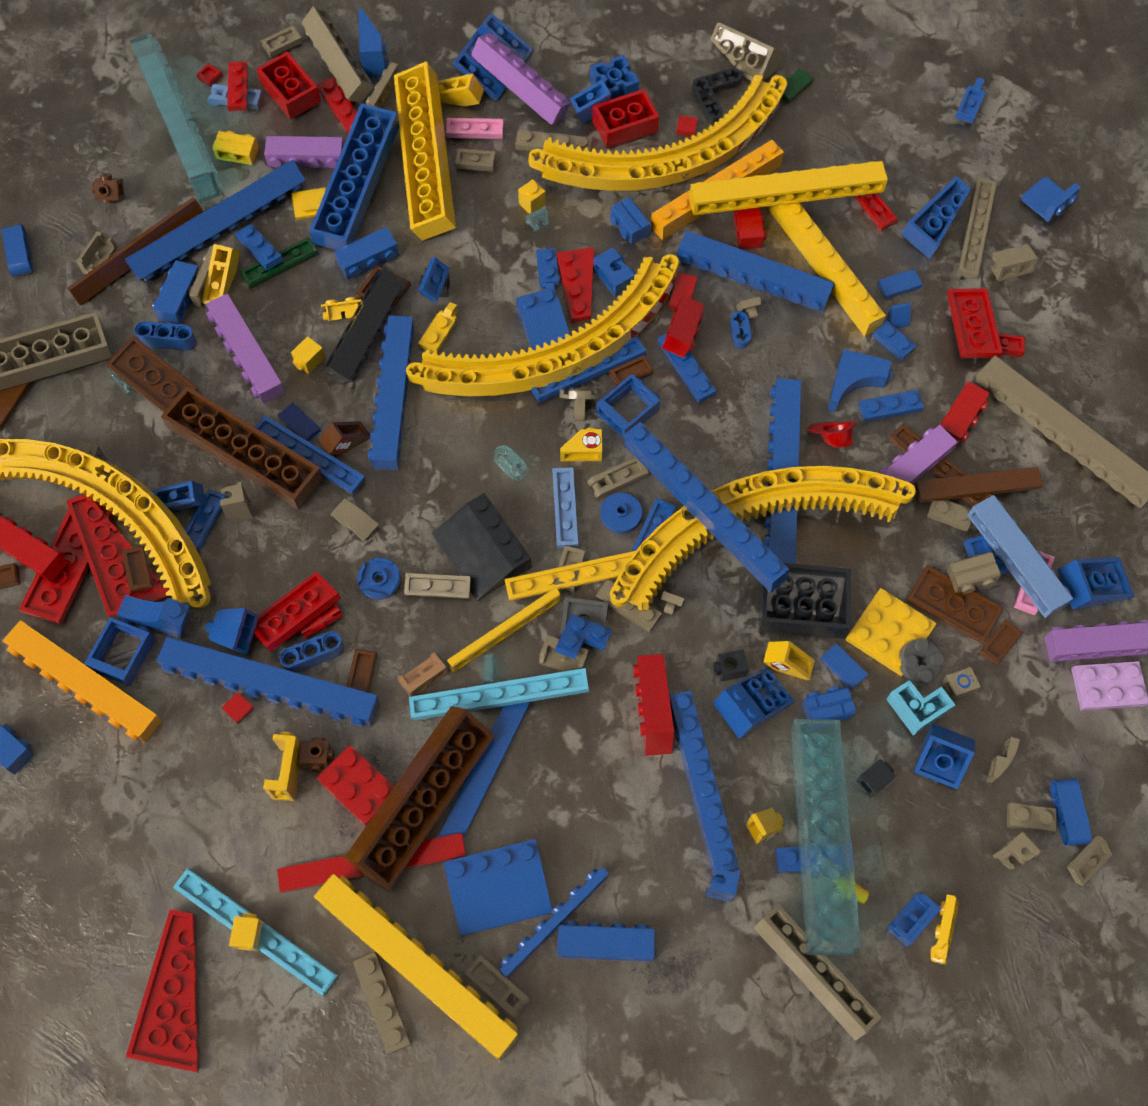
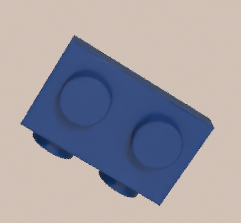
(1049, 199)

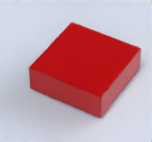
(209, 75)
(686, 125)
(237, 708)

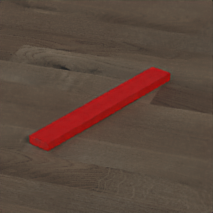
(318, 872)

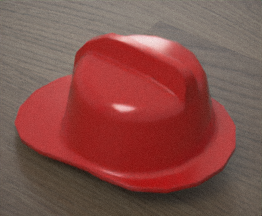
(835, 433)

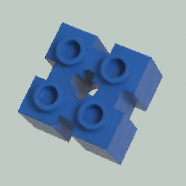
(615, 76)

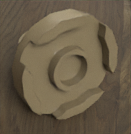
(579, 395)

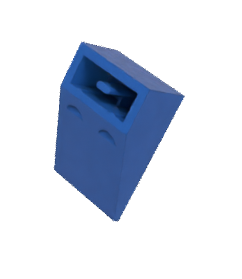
(752, 702)

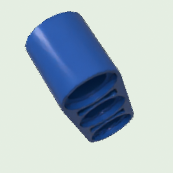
(17, 250)
(175, 335)
(301, 650)
(1070, 811)

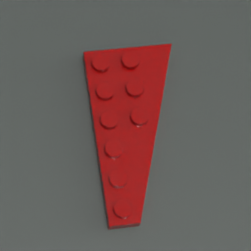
(103, 552)
(168, 1013)

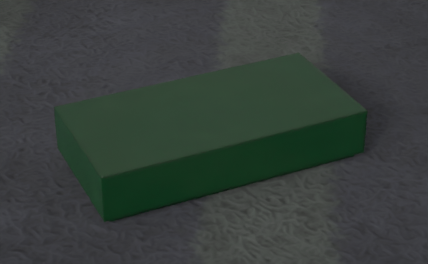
(796, 84)

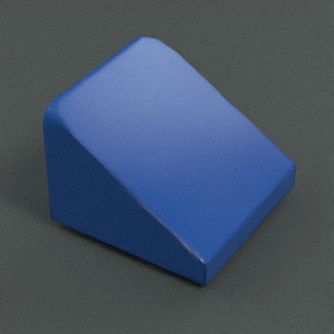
(899, 315)

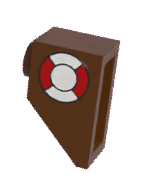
(343, 436)

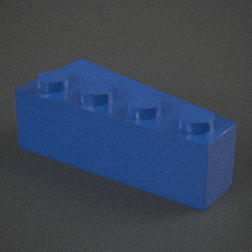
(933, 220)

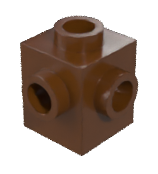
(108, 188)
(316, 754)

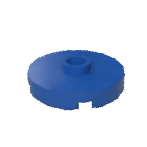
(619, 522)
(375, 569)

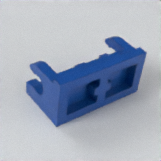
(723, 888)
(913, 918)

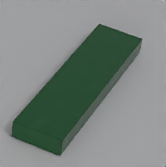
(292, 256)

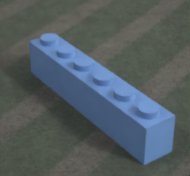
(1020, 556)

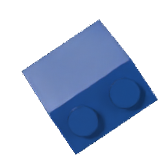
(945, 756)

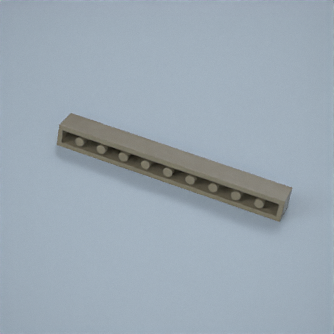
(1065, 430)

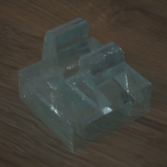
(541, 215)

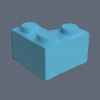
(918, 711)

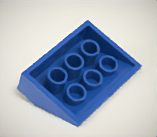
(498, 887)

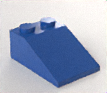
(371, 47)
(541, 317)
(1095, 582)

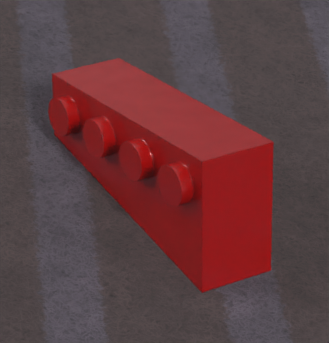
(654, 704)

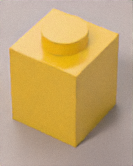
(531, 197)
(307, 355)
(246, 932)

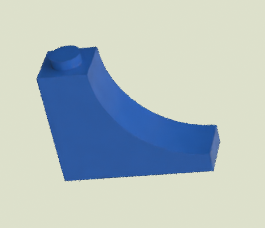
(856, 372)
(166, 616)

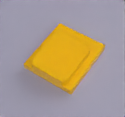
(307, 202)

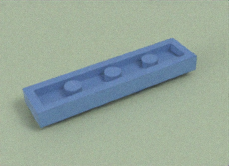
(565, 507)

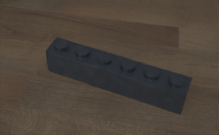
(363, 326)

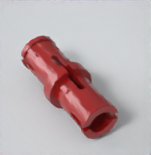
(321, 621)

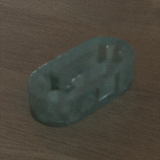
(513, 459)

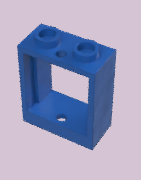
(613, 418)
(104, 642)

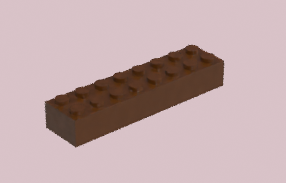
(242, 447)
(419, 797)

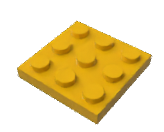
(887, 627)

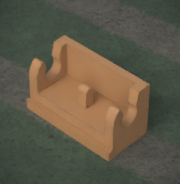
(423, 676)

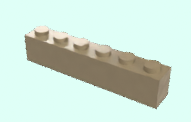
(337, 55)
(817, 973)

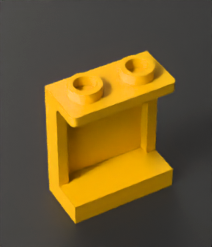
(287, 785)

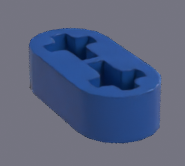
(744, 329)

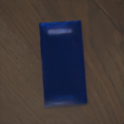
(299, 422)

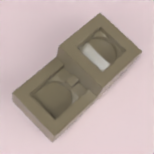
(354, 519)
(1001, 763)

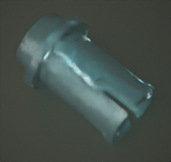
(489, 669)

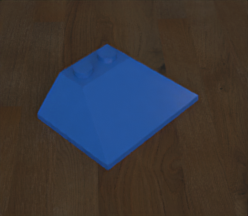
(468, 65)

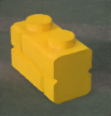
(236, 147)

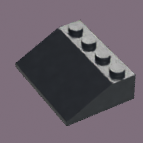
(482, 546)
(809, 603)

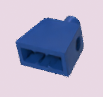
(233, 628)

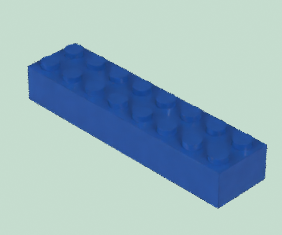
(354, 177)

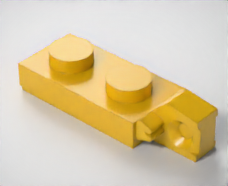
(439, 329)
(945, 930)

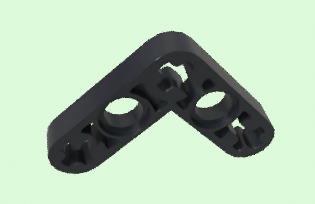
(710, 88)

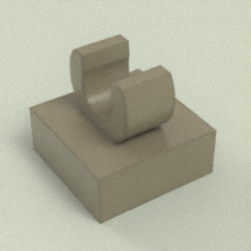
(749, 307)
(672, 601)

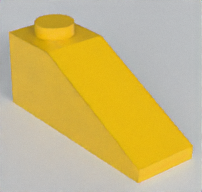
(460, 90)
(221, 272)

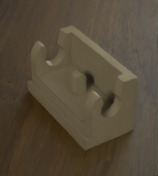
(96, 252)
(1013, 262)
(238, 506)
(560, 662)
(1020, 847)

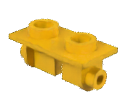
(334, 308)

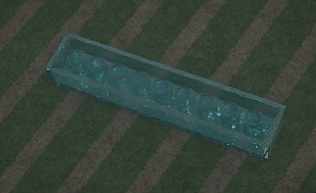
(176, 118)
(824, 839)

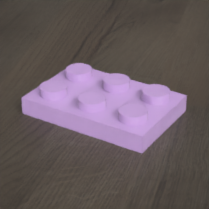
(1110, 686)

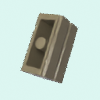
(974, 573)

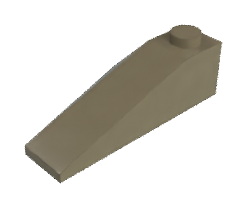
(746, 52)

